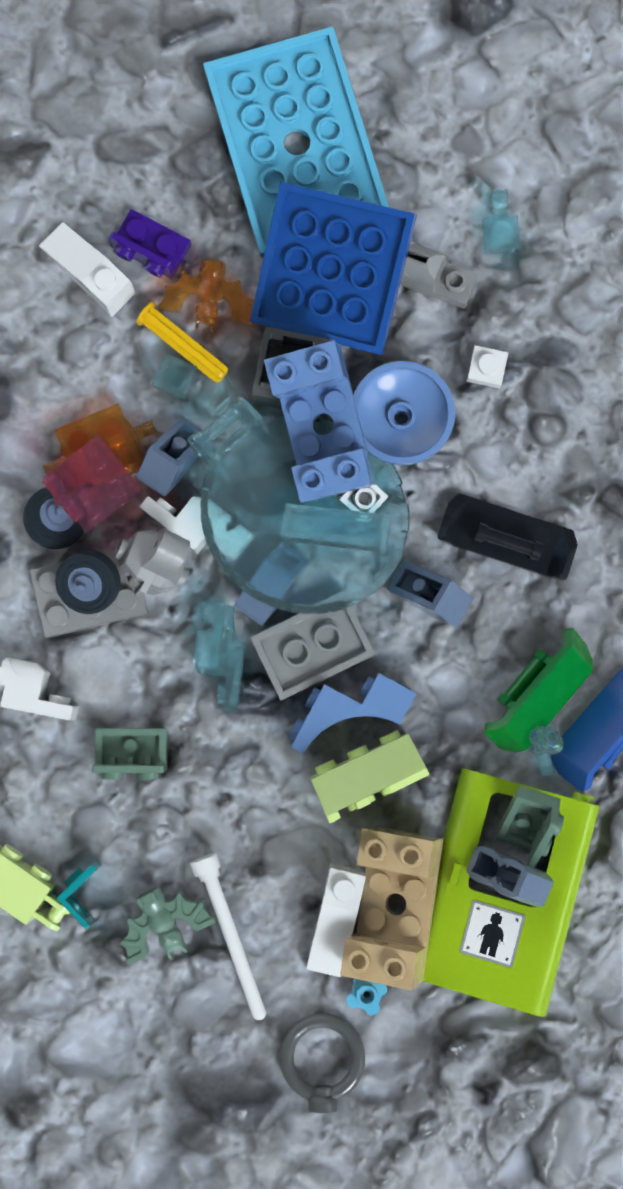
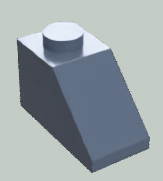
(169, 458)
(431, 593)

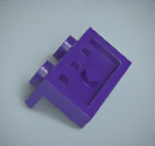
(150, 244)

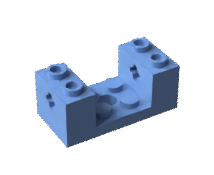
(315, 384)

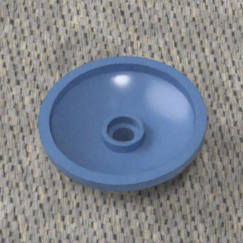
(417, 394)

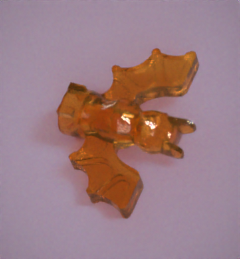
(210, 289)

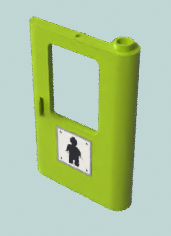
(492, 943)

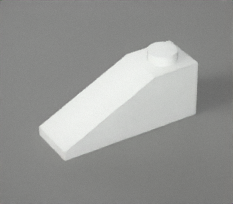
(88, 269)
(335, 918)

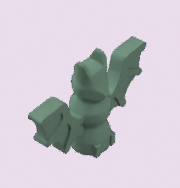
(160, 918)

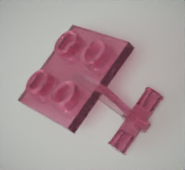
(91, 484)

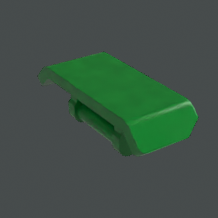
(544, 695)

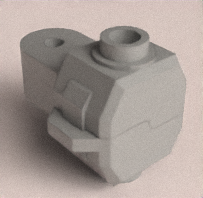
(153, 561)

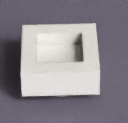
(487, 367)

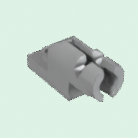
(433, 276)

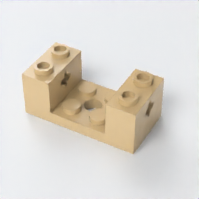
(390, 945)

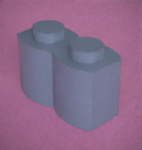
(509, 876)

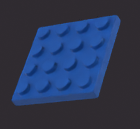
(332, 267)

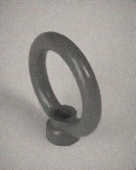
(322, 1097)

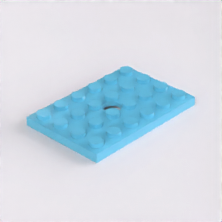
(288, 90)

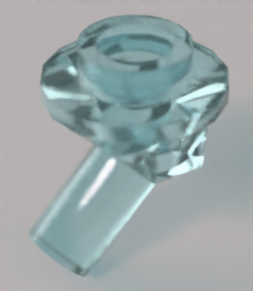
(545, 742)

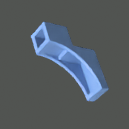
(381, 699)

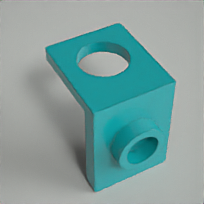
(73, 882)

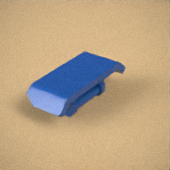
(593, 738)

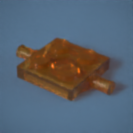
(113, 429)

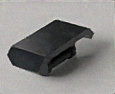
(508, 537)

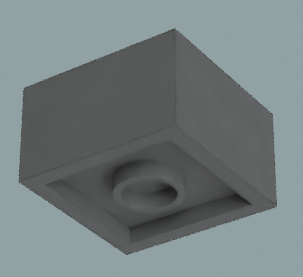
(277, 343)

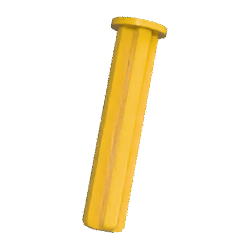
(182, 343)

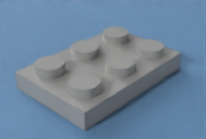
(60, 619)
(311, 649)

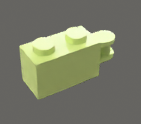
(26, 890)

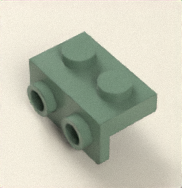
(130, 751)
(531, 822)

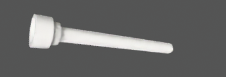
(208, 871)

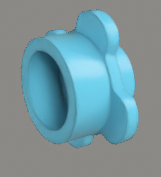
(369, 1004)

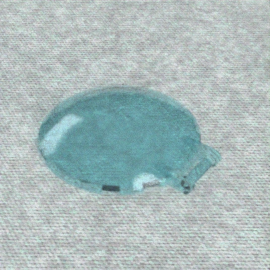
(245, 510)

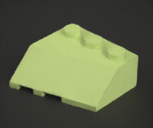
(366, 773)

